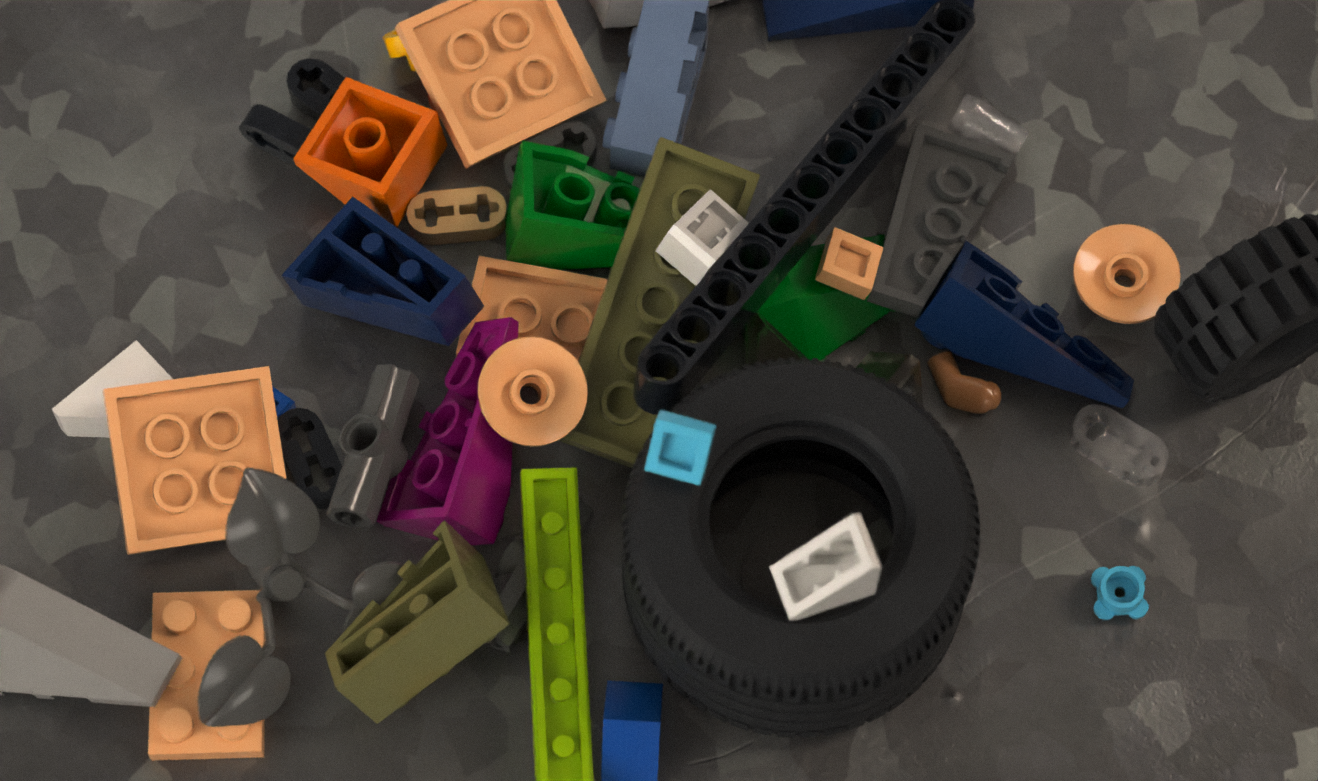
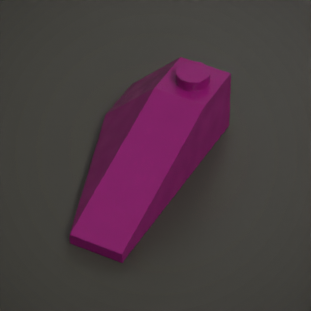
(461, 461)

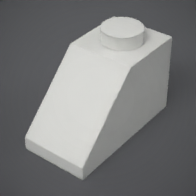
(84, 409)

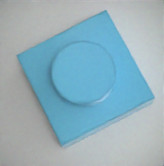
(680, 447)

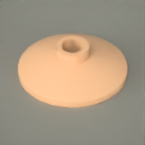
(1130, 253)
(551, 373)

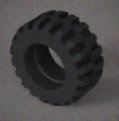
(1246, 312)

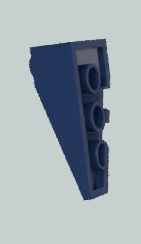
(829, 17)
(992, 323)

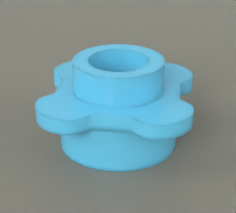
(1131, 581)

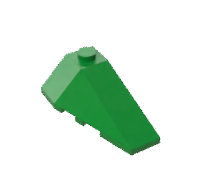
(565, 210)
(815, 314)

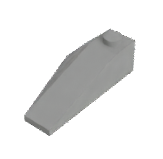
(72, 651)

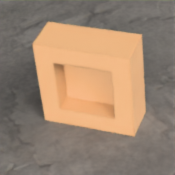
(849, 263)

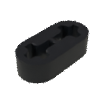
(311, 100)
(274, 132)
(321, 453)

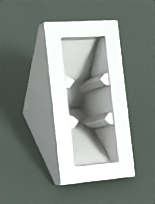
(701, 236)
(828, 570)

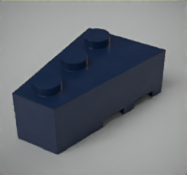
(382, 278)

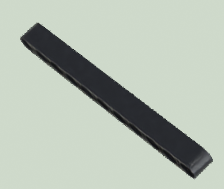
(802, 208)

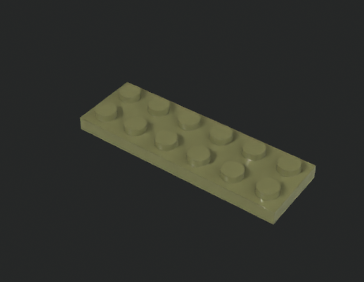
(644, 294)

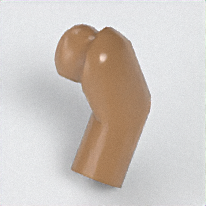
(960, 390)

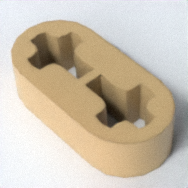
(457, 215)

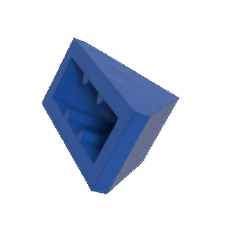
(631, 731)

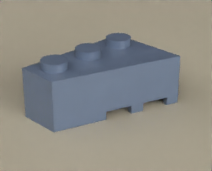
(659, 83)

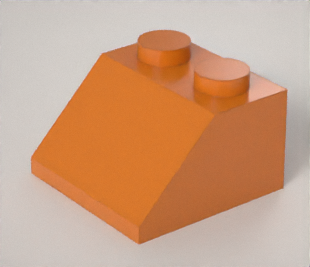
(373, 148)

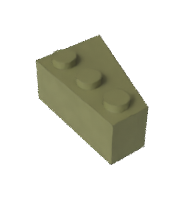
(420, 630)

